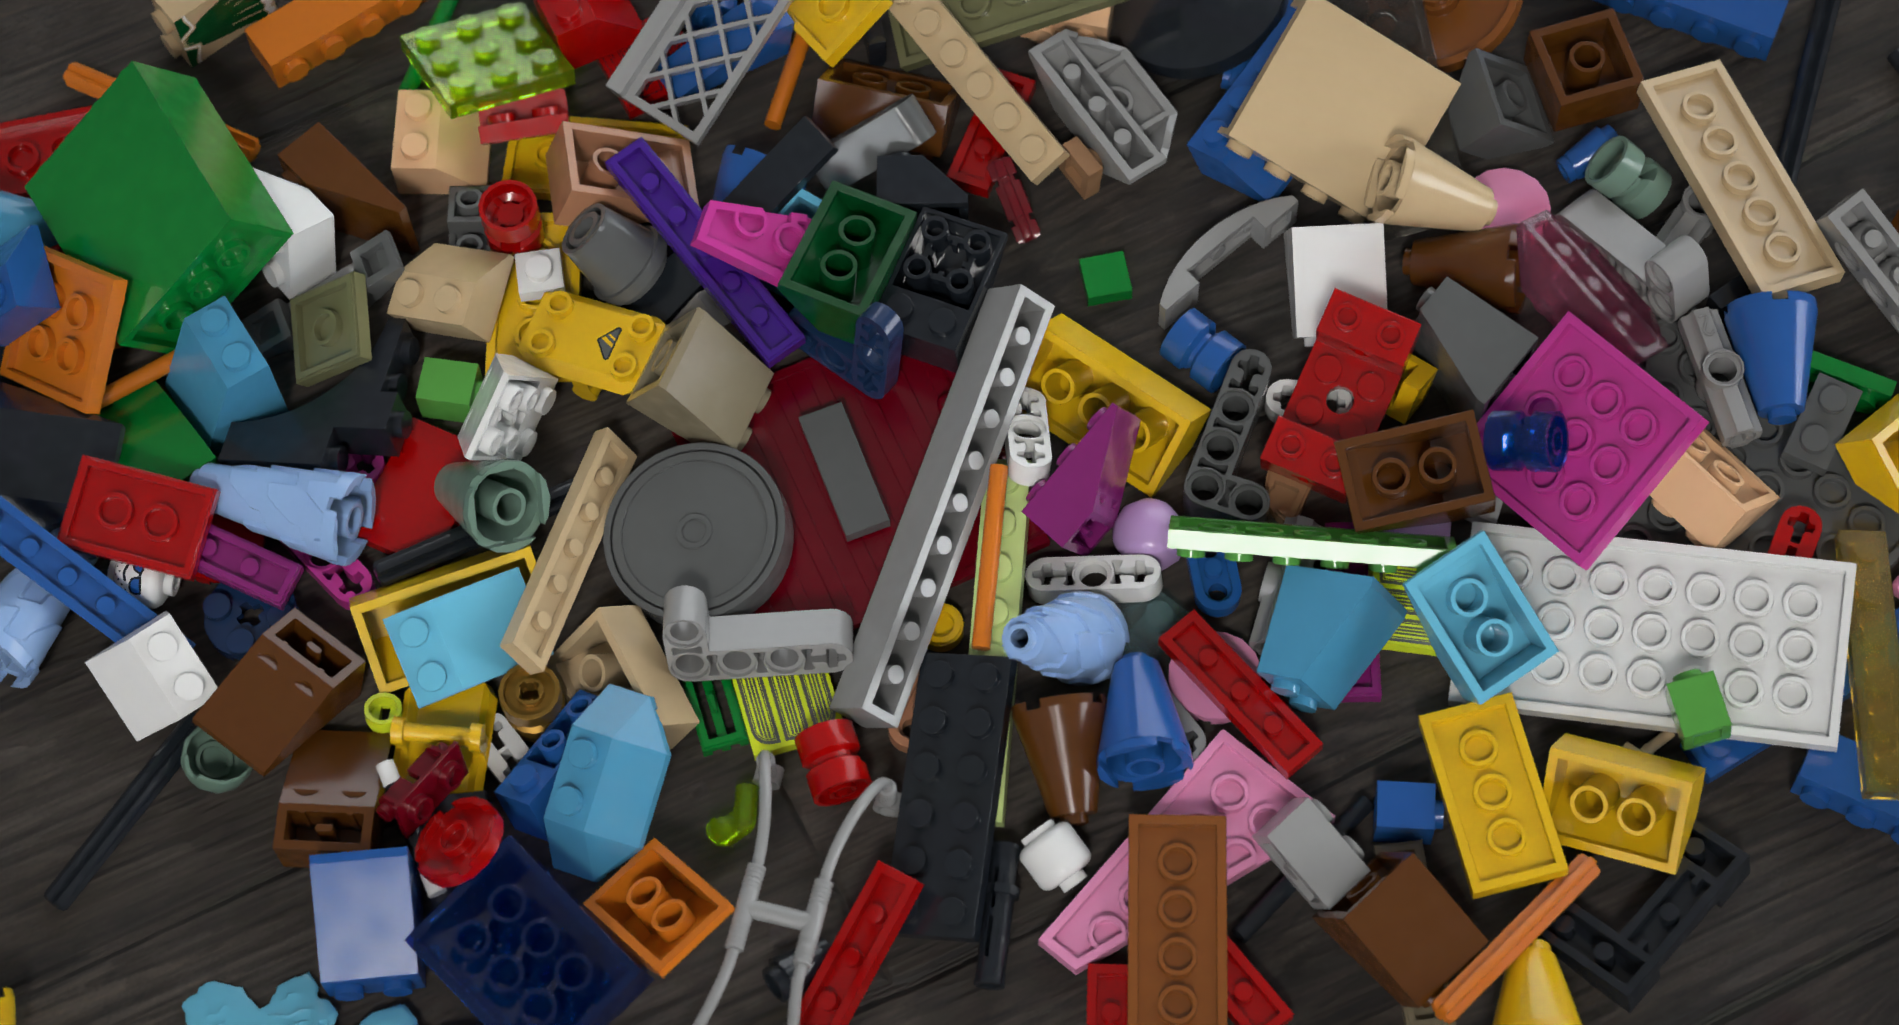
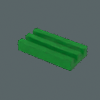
(723, 741)

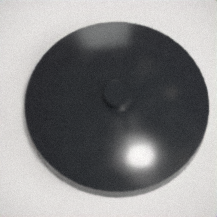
(1195, 35)

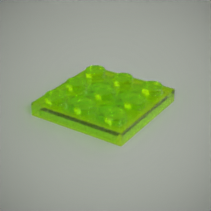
(487, 59)

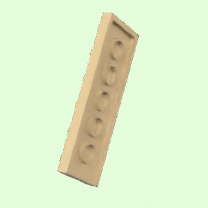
(1740, 181)

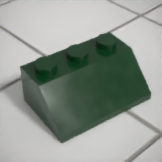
(845, 258)

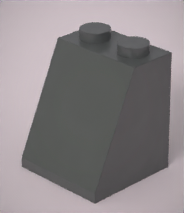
(1470, 346)

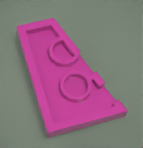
(750, 238)

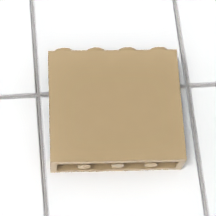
(1333, 103)

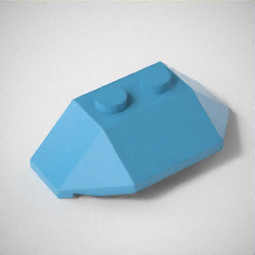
(607, 784)

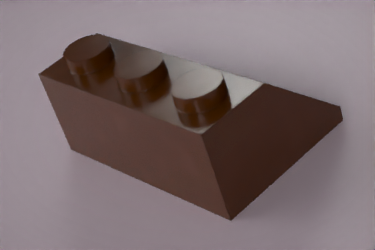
(859, 90)

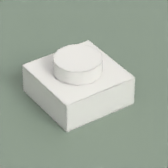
(539, 273)

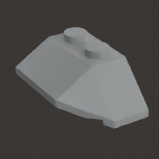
(1107, 102)

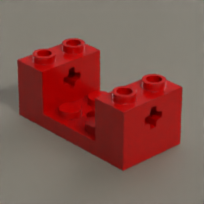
(1354, 350)

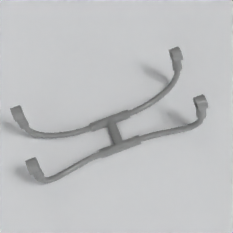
(748, 907)

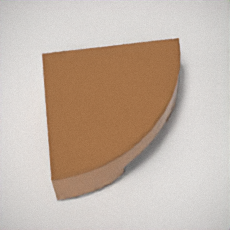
(1286, 496)

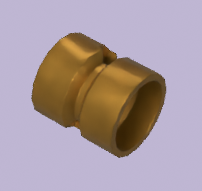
(530, 701)

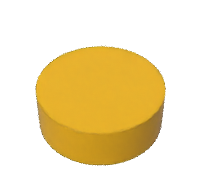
(948, 630)

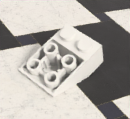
(310, 252)
(507, 410)

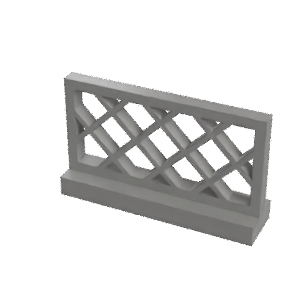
(661, 33)

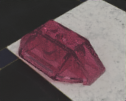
(1570, 274)

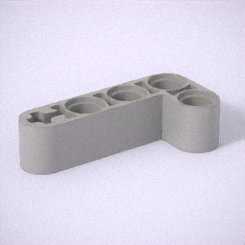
(1664, 276)
(751, 644)

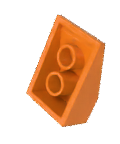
(658, 908)

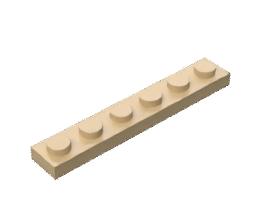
(981, 86)
(567, 552)

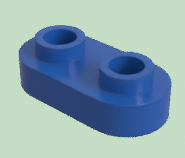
(1213, 575)

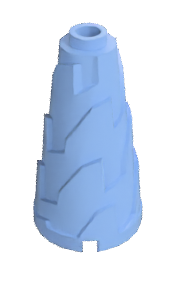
(300, 507)
(28, 624)
(1069, 638)

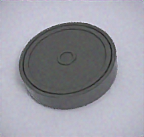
(701, 522)

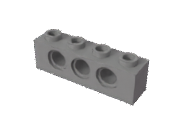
(1867, 248)

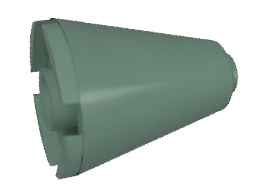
(495, 501)

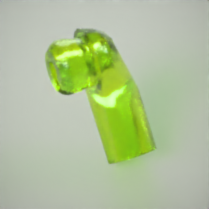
(739, 822)

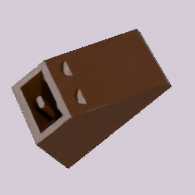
(282, 692)
(331, 796)

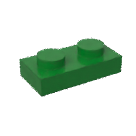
(1876, 388)

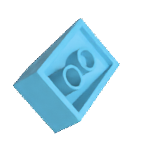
(1478, 619)
(456, 637)

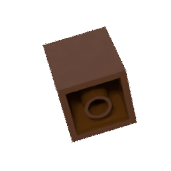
(1403, 929)

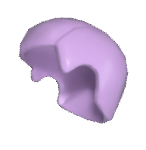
(1144, 530)

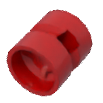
(511, 218)
(831, 756)

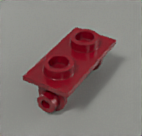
(437, 774)

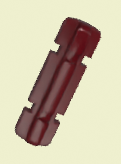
(1014, 200)

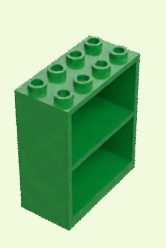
(160, 200)

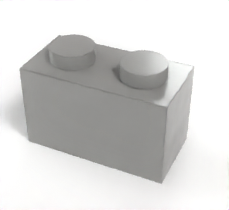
(1312, 852)

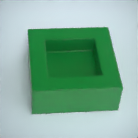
(1105, 278)

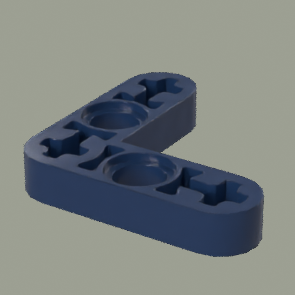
(873, 358)

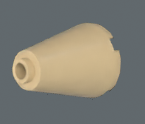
(1426, 190)

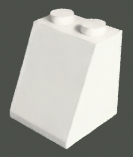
(1328, 259)

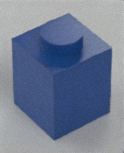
(1406, 812)

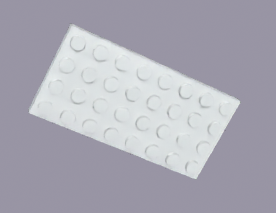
(1662, 608)

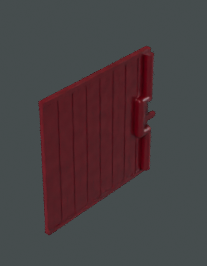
(893, 440)

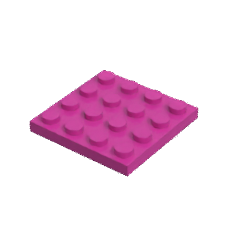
(1621, 439)

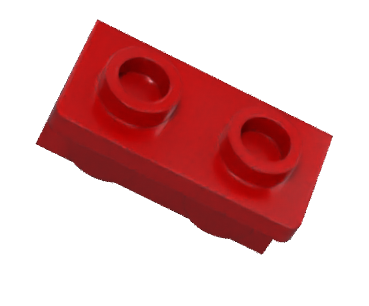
(524, 118)

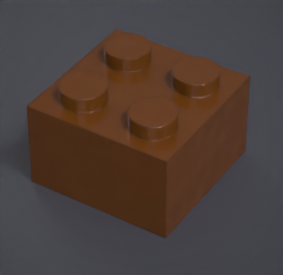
(1583, 69)

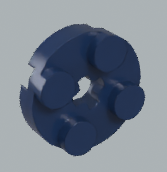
(223, 615)

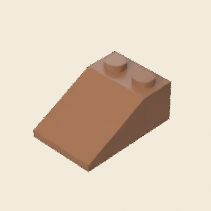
(580, 175)

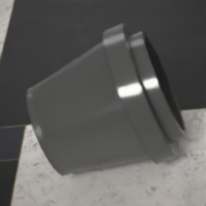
(615, 254)

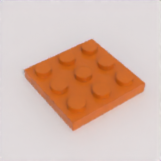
(72, 348)

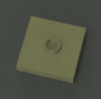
(331, 329)

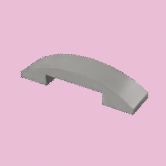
(1259, 221)

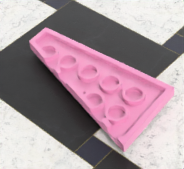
(1223, 782)

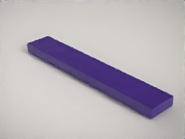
(676, 218)

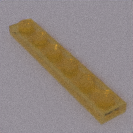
(1873, 662)

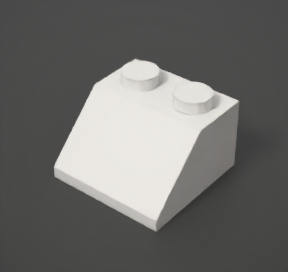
(152, 676)

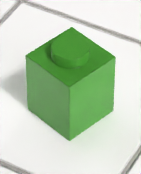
(447, 388)
(1698, 709)

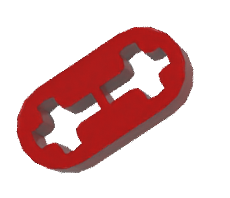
(1781, 539)

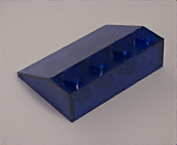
(527, 948)

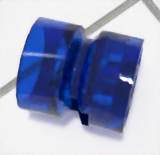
(1531, 441)

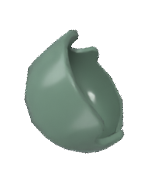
(211, 764)

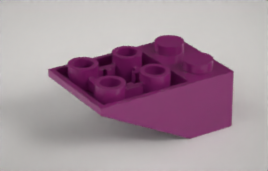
(1088, 486)

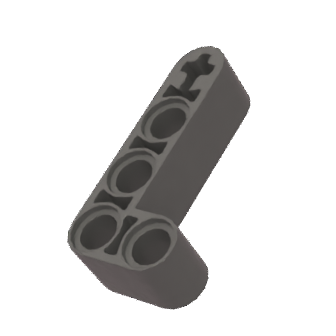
(1232, 438)

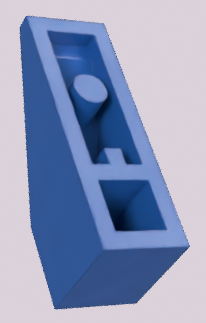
(737, 40)

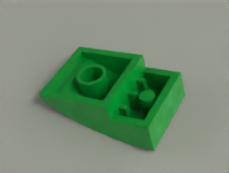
(158, 434)

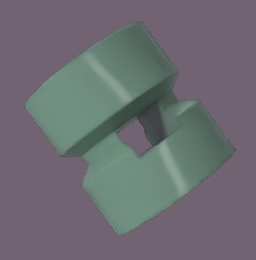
(1628, 177)

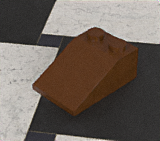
(346, 188)
(1416, 474)

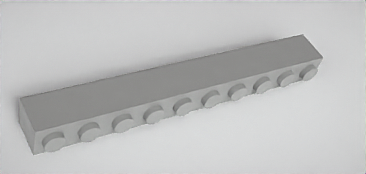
(942, 507)

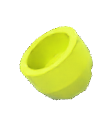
(374, 707)

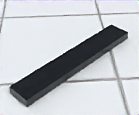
(767, 186)

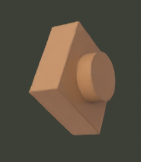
(1082, 168)

